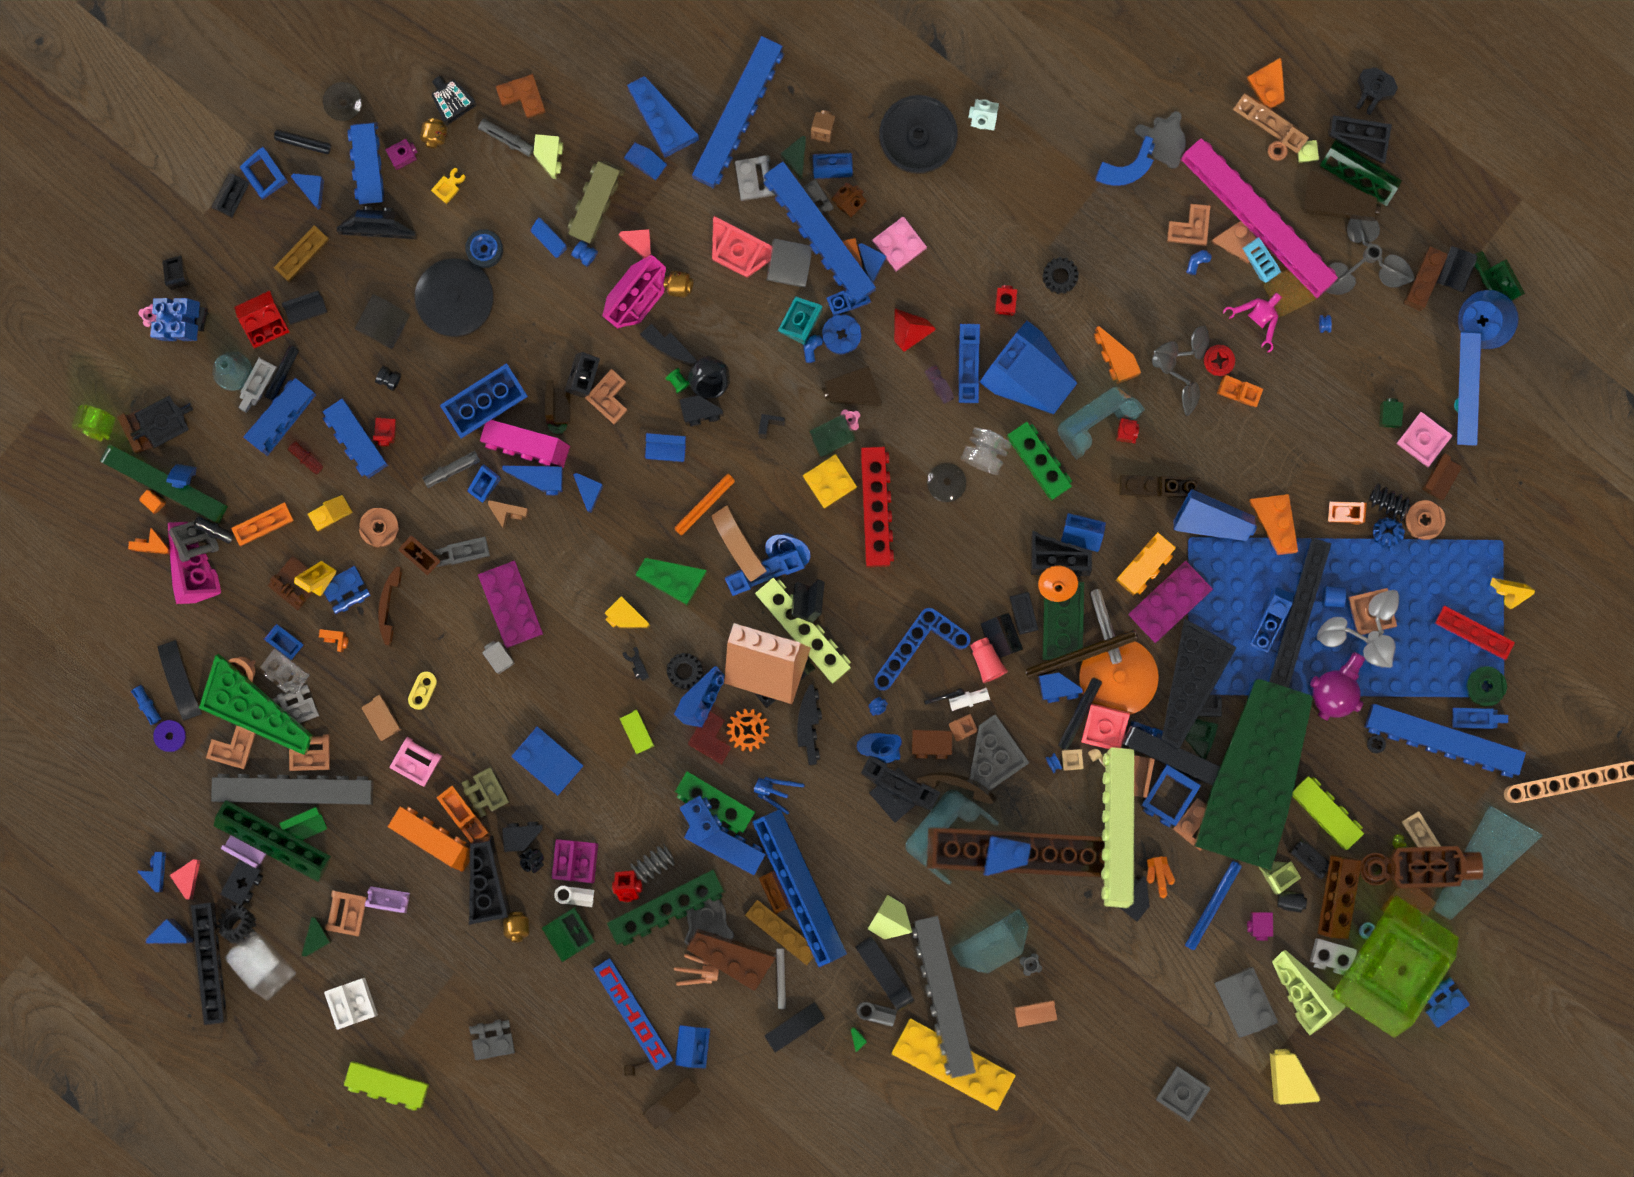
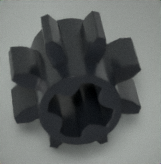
(531, 860)

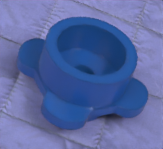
(877, 706)

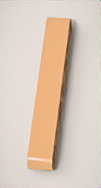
(1563, 782)

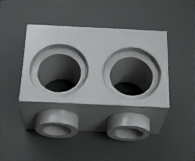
(1334, 951)

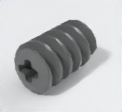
(653, 863)

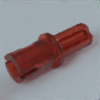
(305, 458)

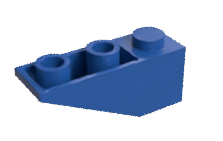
(1272, 619)
(699, 699)

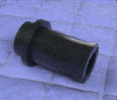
(203, 312)

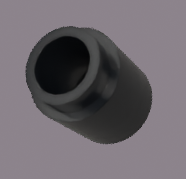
(1292, 901)

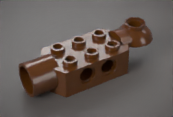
(1423, 867)

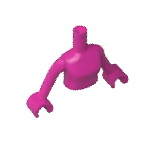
(1261, 314)

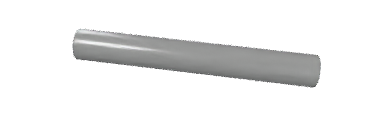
(781, 979)

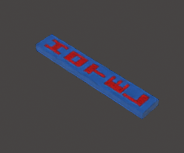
(633, 1014)

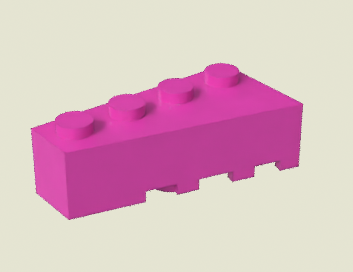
(525, 443)

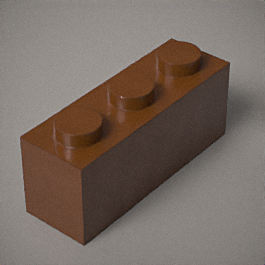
(1425, 278)

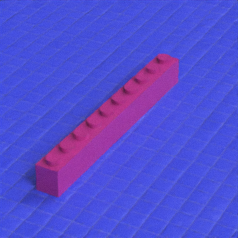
(1259, 218)

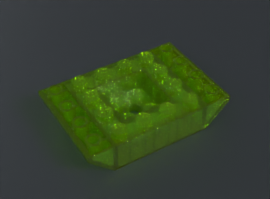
(1373, 982)

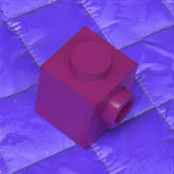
(402, 154)
(1260, 925)

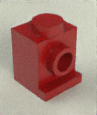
(1127, 431)

